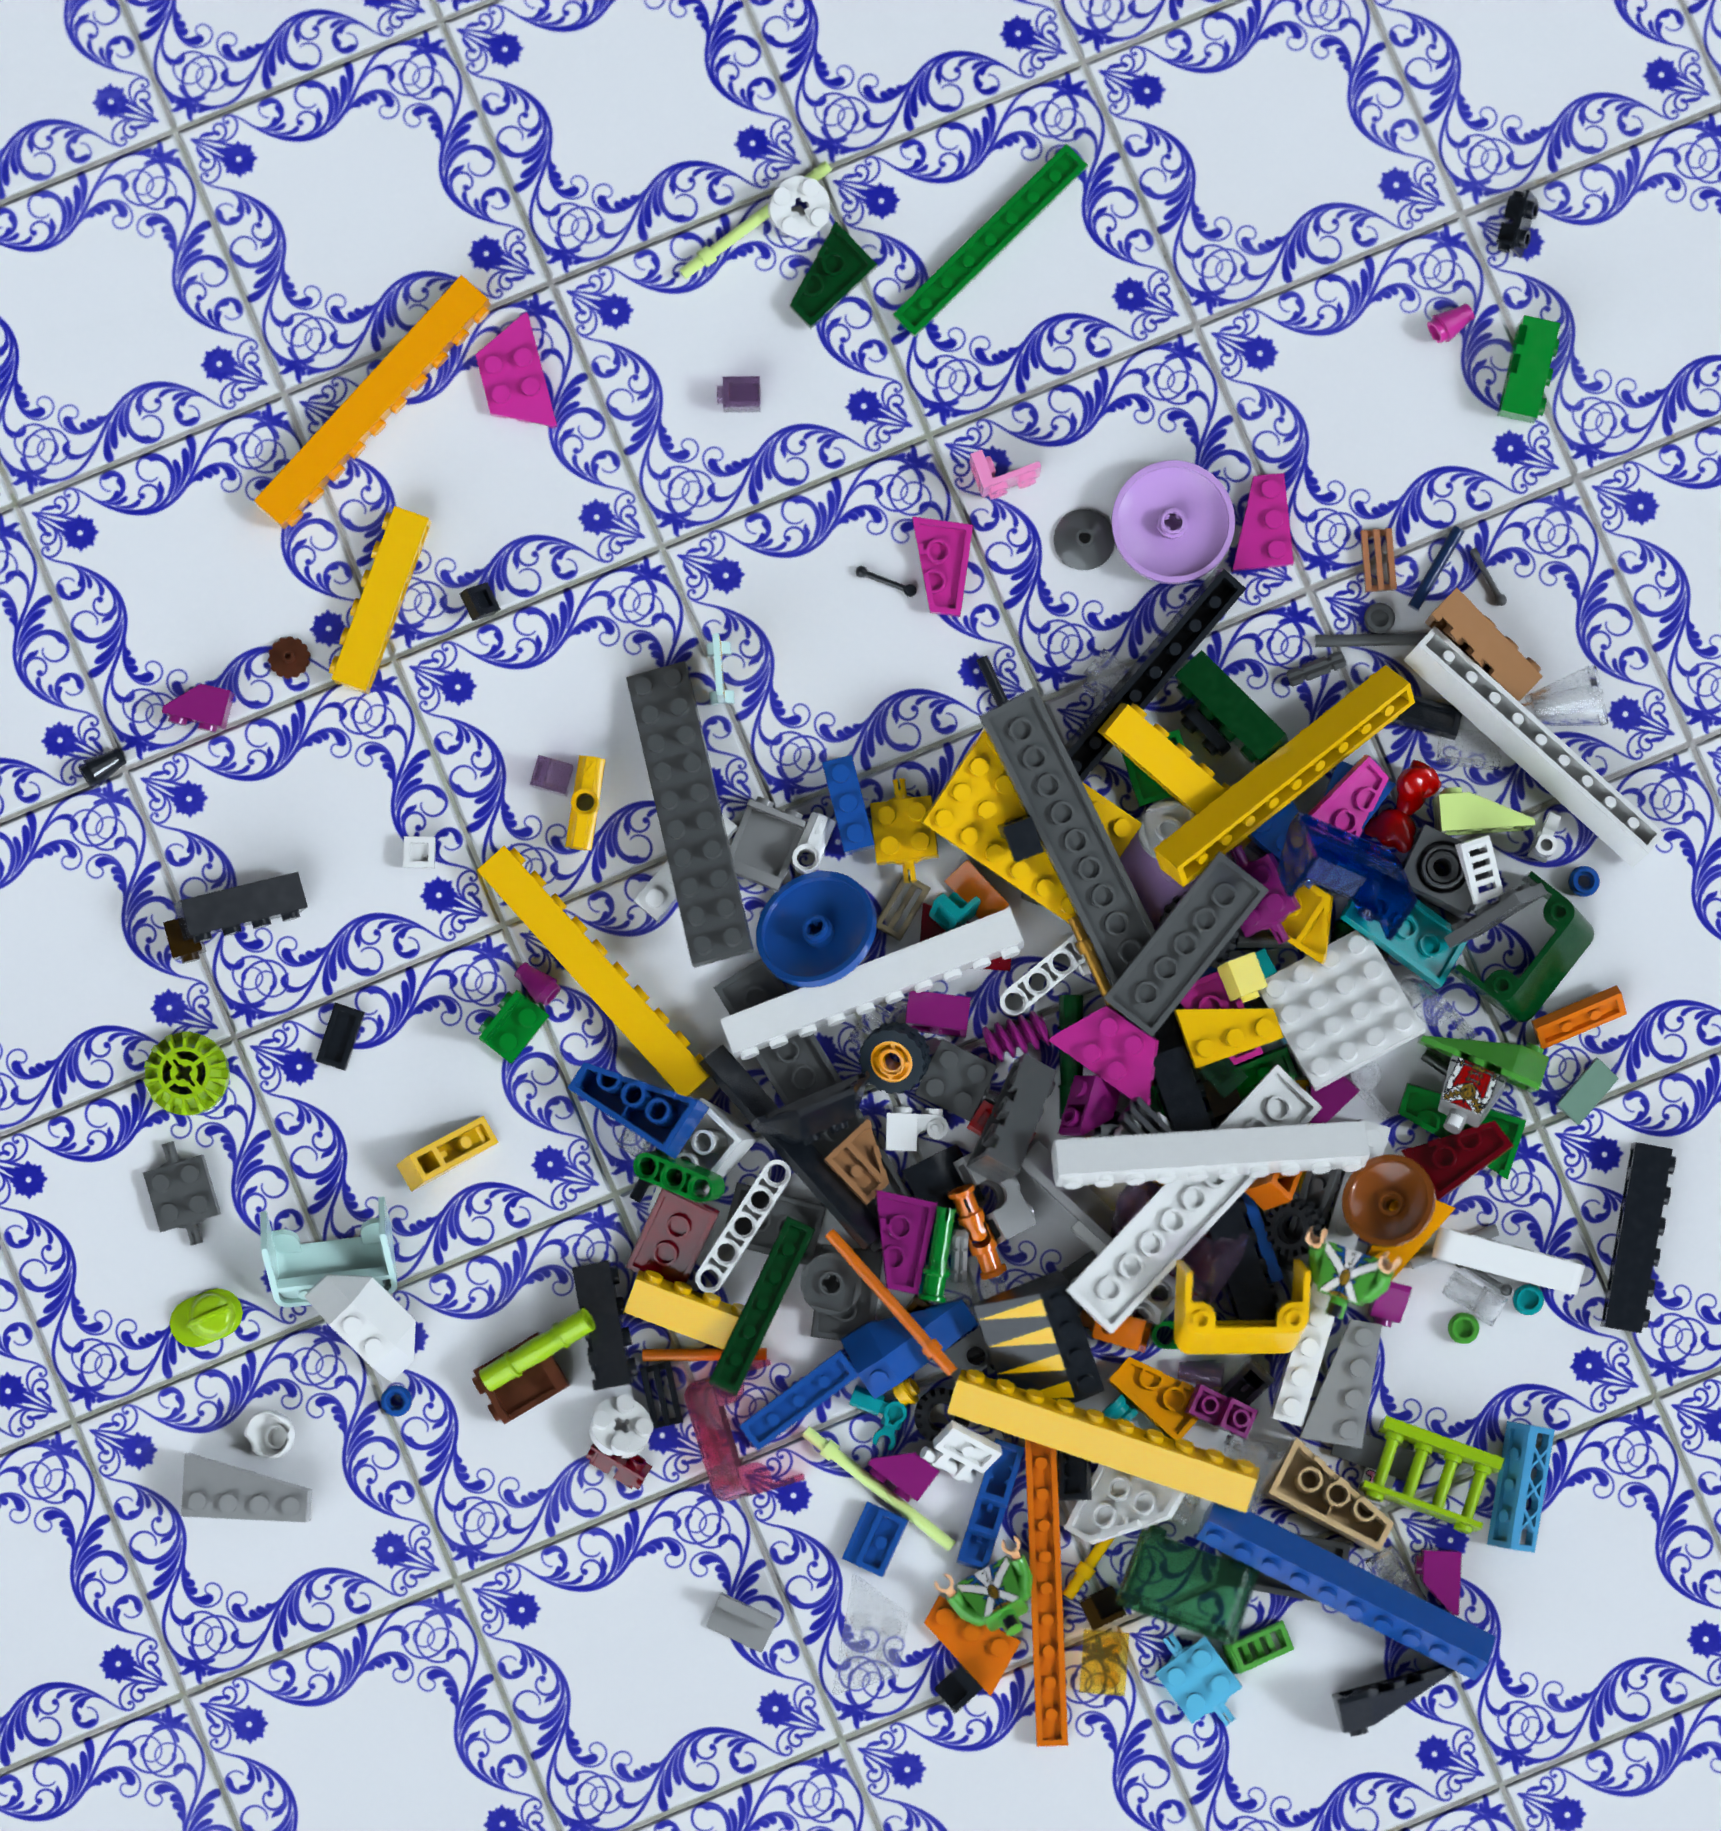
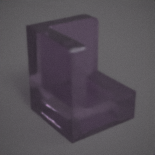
(551, 775)

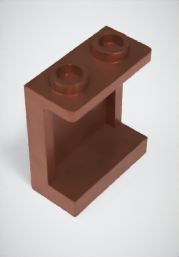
(523, 1392)

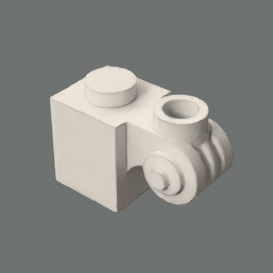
(905, 1127)

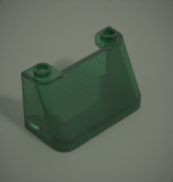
(1187, 1586)

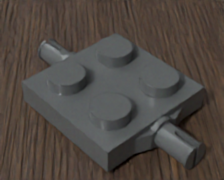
(957, 1080)
(182, 1193)

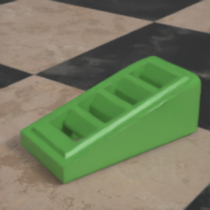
(1234, 1659)

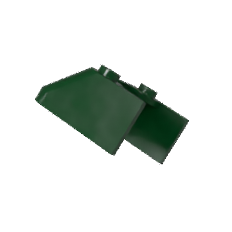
(1525, 995)

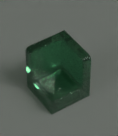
(1223, 1076)

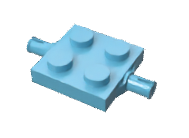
(1198, 1679)

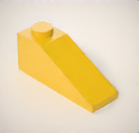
(446, 1153)

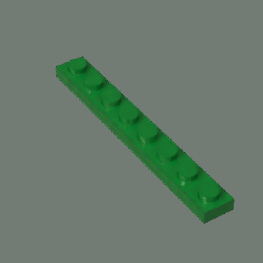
(990, 240)

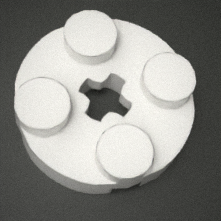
(784, 197)
(621, 1410)

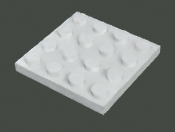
(1341, 1009)

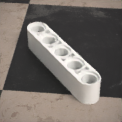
(1047, 970)
(738, 1241)
(1508, 1260)

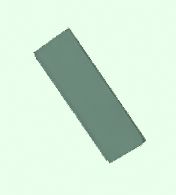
(1587, 1091)

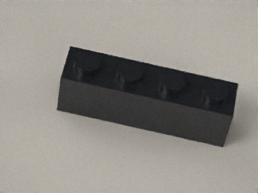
(241, 906)

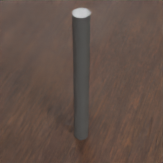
(1352, 640)

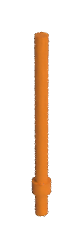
(931, 1348)

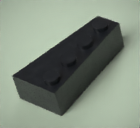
(609, 1341)

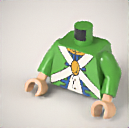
(1347, 1273)
(994, 1594)

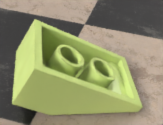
(1469, 814)

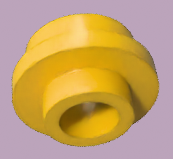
(907, 1392)

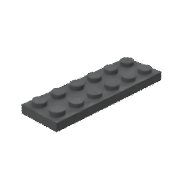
(1185, 943)

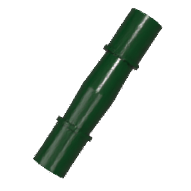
(1069, 1013)

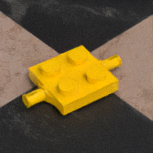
(899, 831)

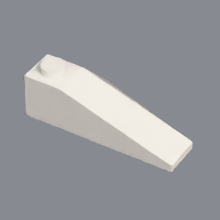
(715, 1145)

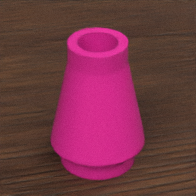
(1450, 323)

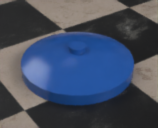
(816, 929)

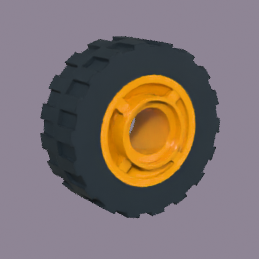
(907, 1045)

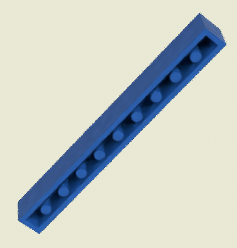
(1347, 1588)

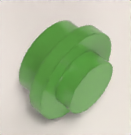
(1463, 1328)

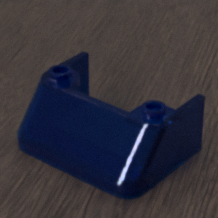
(1348, 867)

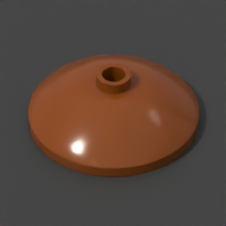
(1372, 1191)

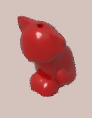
(1395, 826)

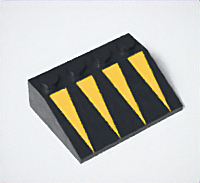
(1039, 1339)

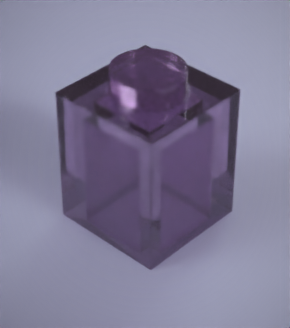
(740, 394)

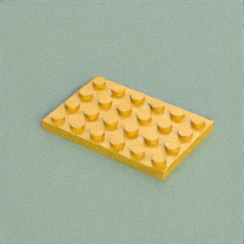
(983, 797)

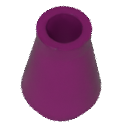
(538, 984)

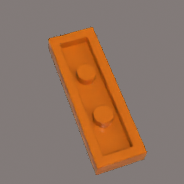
(1579, 1017)

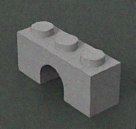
(1011, 1211)

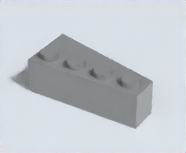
(1345, 1394)
(230, 1492)

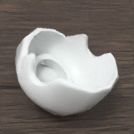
(270, 1434)

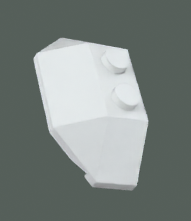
(367, 1321)

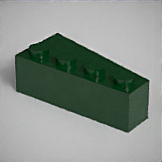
(1230, 709)

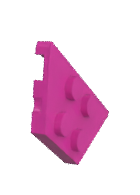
(515, 376)
(1112, 1050)

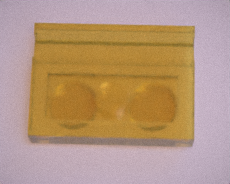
(1104, 1662)

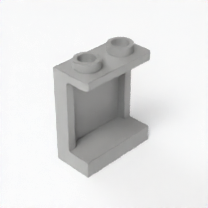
(766, 843)

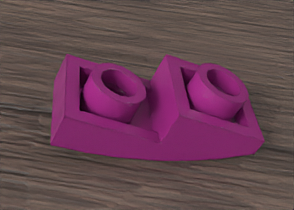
(1221, 1411)

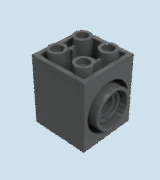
(1445, 892)

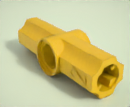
(583, 823)

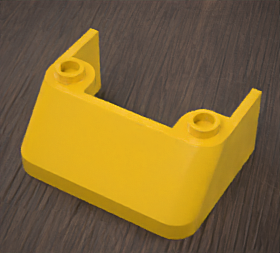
(1200, 1333)

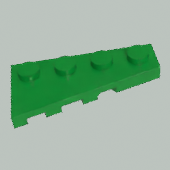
(1421, 1107)

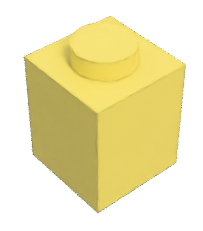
(1242, 978)

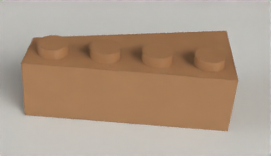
(1485, 644)

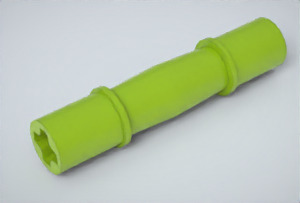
(537, 1349)

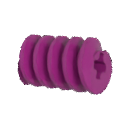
(1016, 1036)

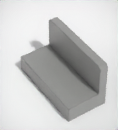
(741, 1622)

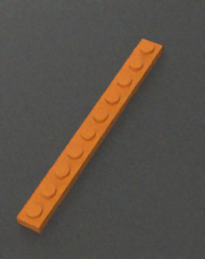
(1046, 1595)

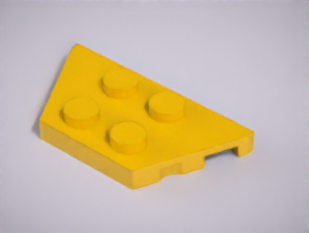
(1310, 924)

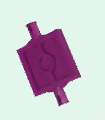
(1275, 904)

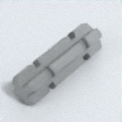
(959, 1256)

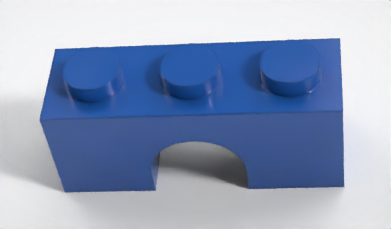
(848, 805)

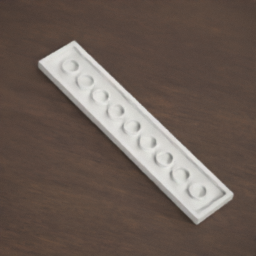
(1180, 1212)

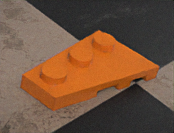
(978, 1649)

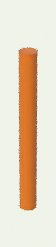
(698, 1354)

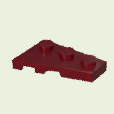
(1459, 1156)

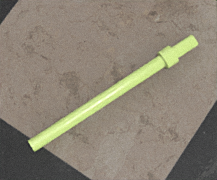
(708, 255)
(830, 1450)

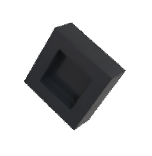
(479, 601)

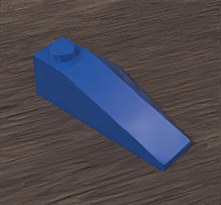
(889, 1354)

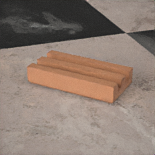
(1376, 534)

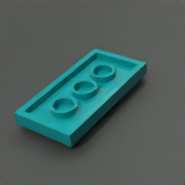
(1416, 944)

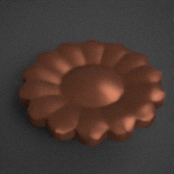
(289, 657)

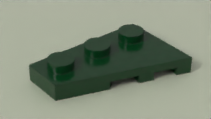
(833, 275)

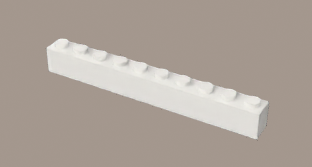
(1534, 747)
(873, 983)
(1209, 1154)
(1305, 1360)

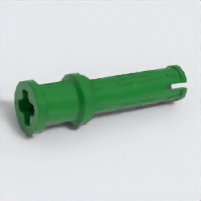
(937, 1270)

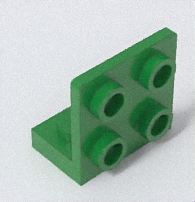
(512, 1026)

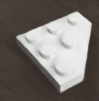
(1121, 1506)

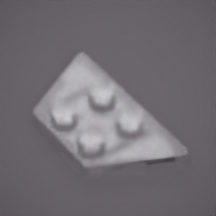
(870, 1638)

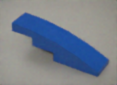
(990, 1507)

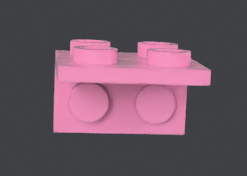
(995, 487)

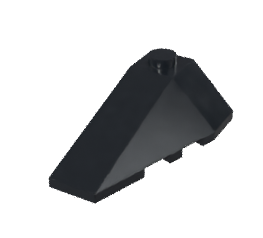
(1375, 1701)

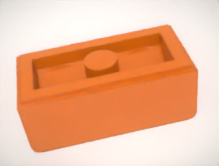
(970, 883)

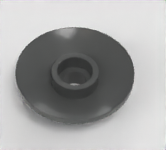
(1084, 555)

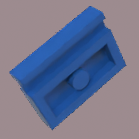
(875, 1539)

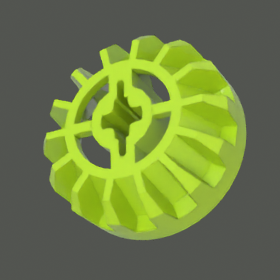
(203, 1095)

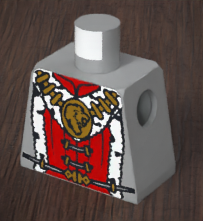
(1468, 1094)

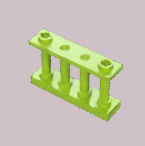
(1454, 1454)

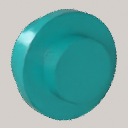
(1528, 1299)

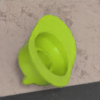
(206, 1318)

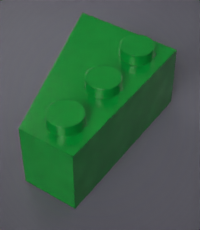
(1529, 369)

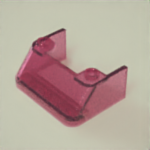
(717, 1446)

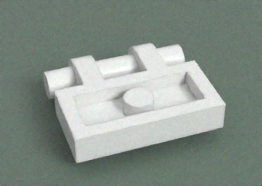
(965, 1446)

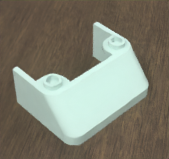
(298, 1267)

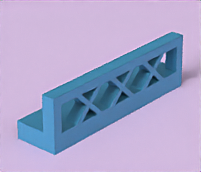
(1516, 1486)

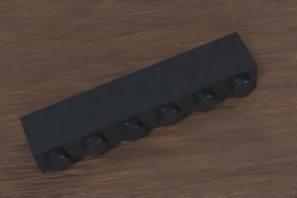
(1637, 1237)

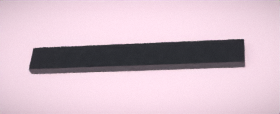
(802, 1159)

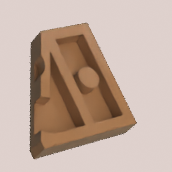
(859, 1163)

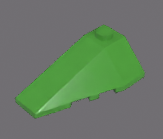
(1520, 1064)

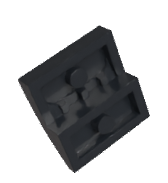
(936, 1177)

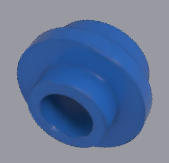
(1592, 876)
(386, 1400)

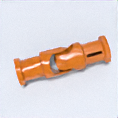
(973, 1221)

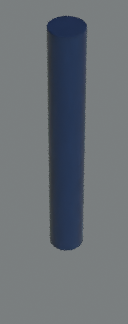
(1436, 568)

